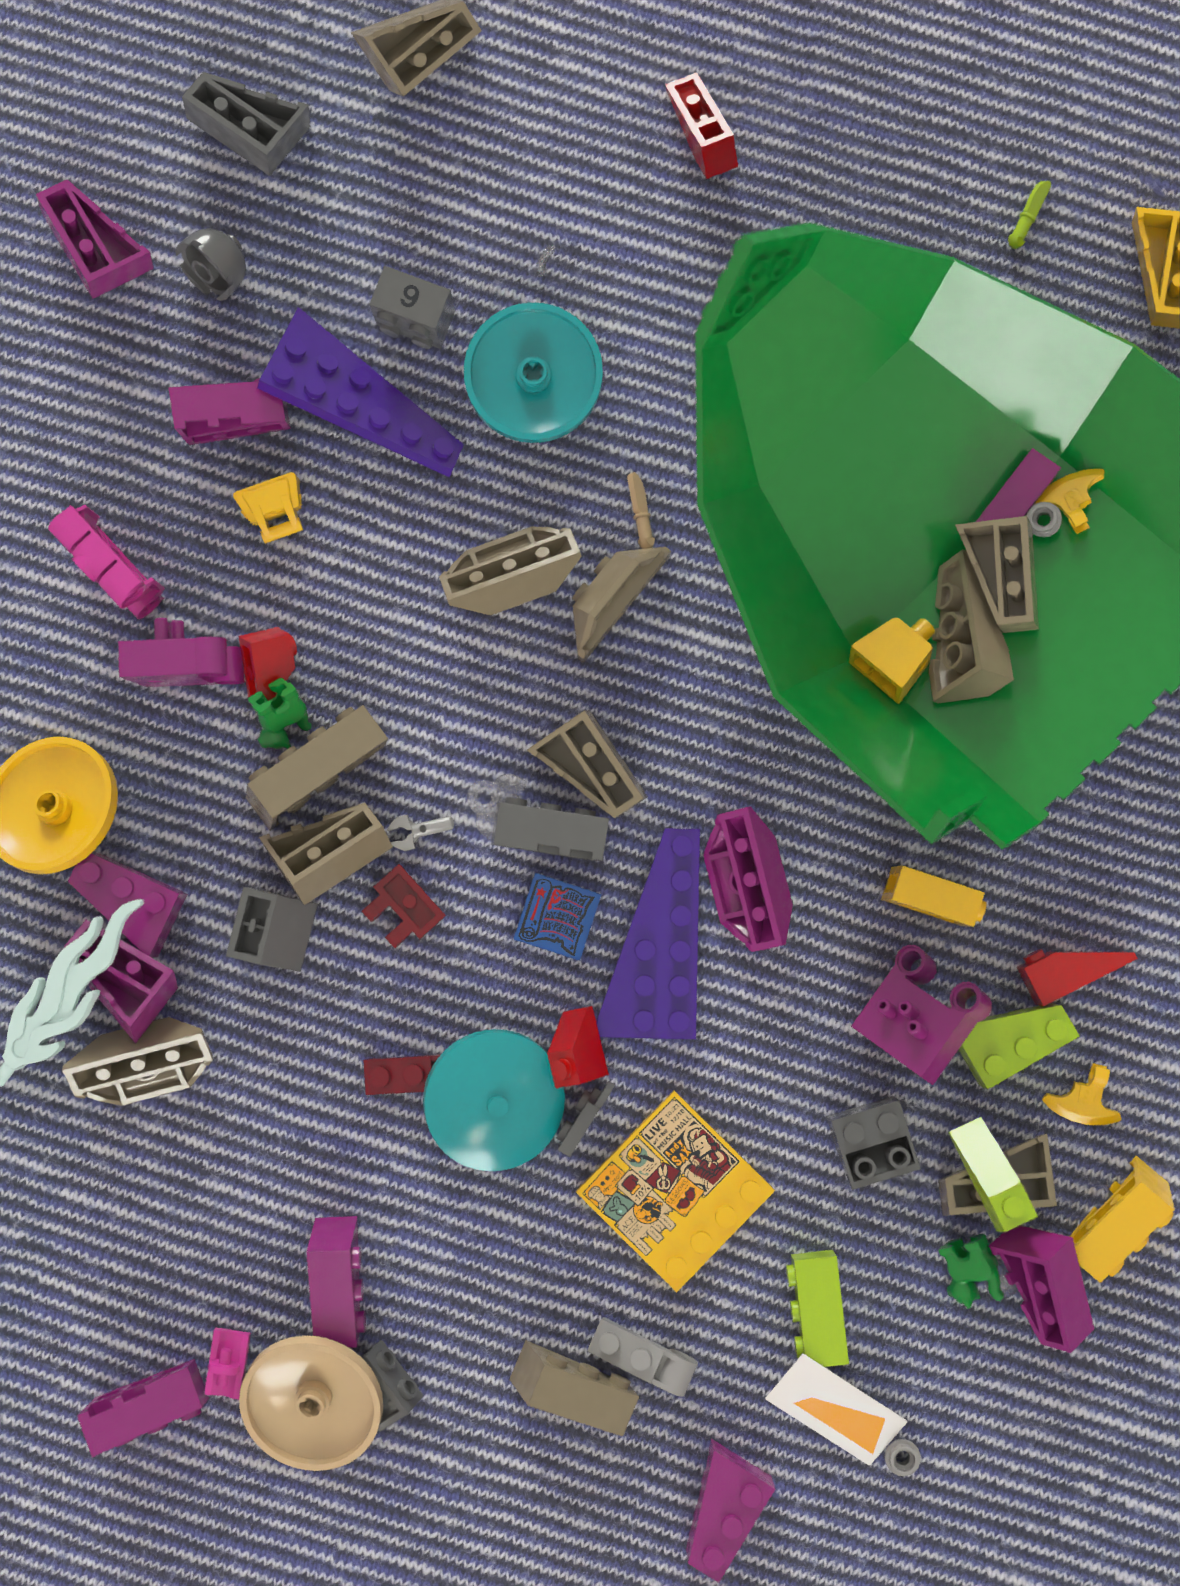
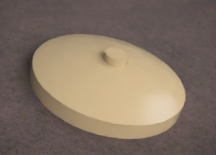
(311, 1403)

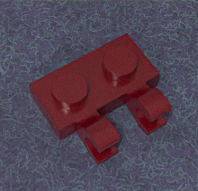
(408, 901)

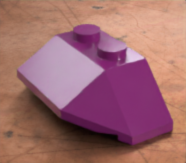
(748, 880)

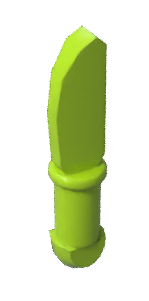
(1029, 214)

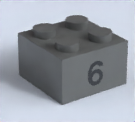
(412, 308)

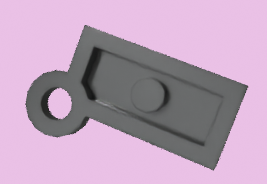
(588, 1107)

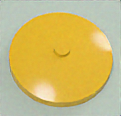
(54, 804)

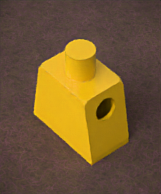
(894, 655)

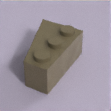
(416, 42)
(327, 851)

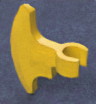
(1072, 495)
(1083, 1101)

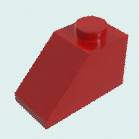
(266, 658)
(576, 1049)

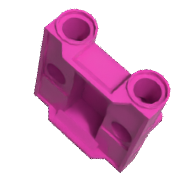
(105, 561)

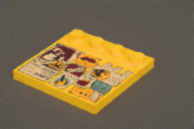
(675, 1191)

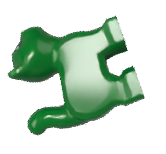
(279, 713)
(969, 1267)

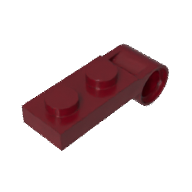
(397, 1074)

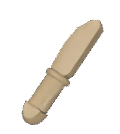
(640, 510)

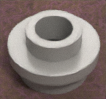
(1040, 509)
(906, 1467)

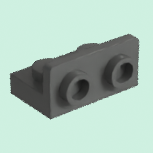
(397, 1388)

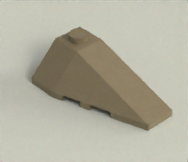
(970, 646)

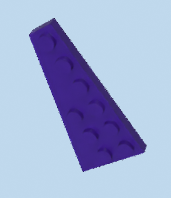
(336, 385)
(657, 968)

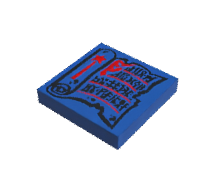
(557, 916)

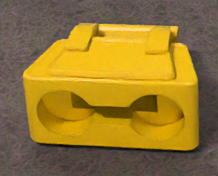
(270, 501)

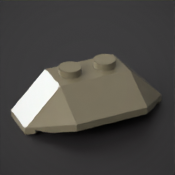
(511, 570)
(612, 593)
(122, 1072)

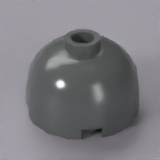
(213, 261)

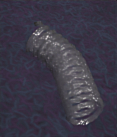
(543, 259)

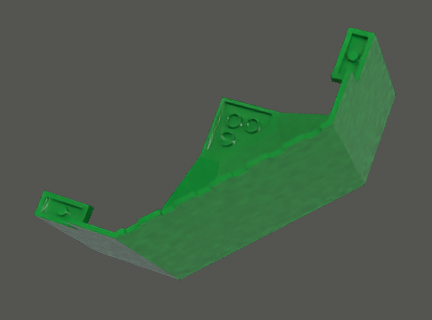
(840, 437)

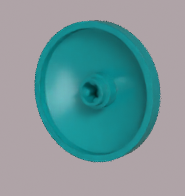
(533, 372)
(492, 1100)

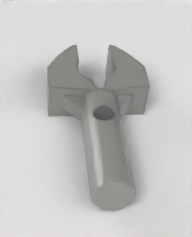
(418, 830)

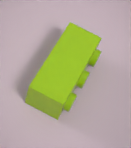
(818, 1307)

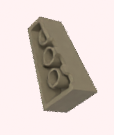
(314, 765)

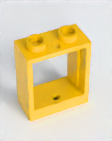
(934, 896)

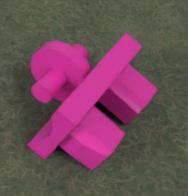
(227, 1362)

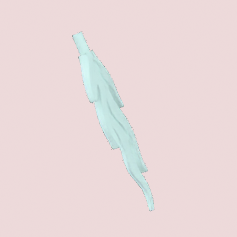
(65, 983)

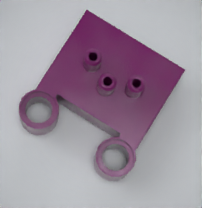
(179, 660)
(915, 1024)

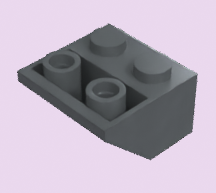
(271, 929)
(873, 1142)

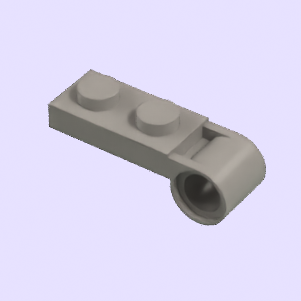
(642, 1357)

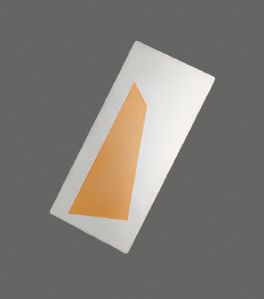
(836, 1409)

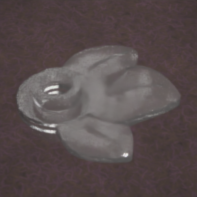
(501, 788)

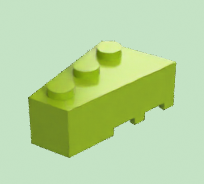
(1014, 1041)

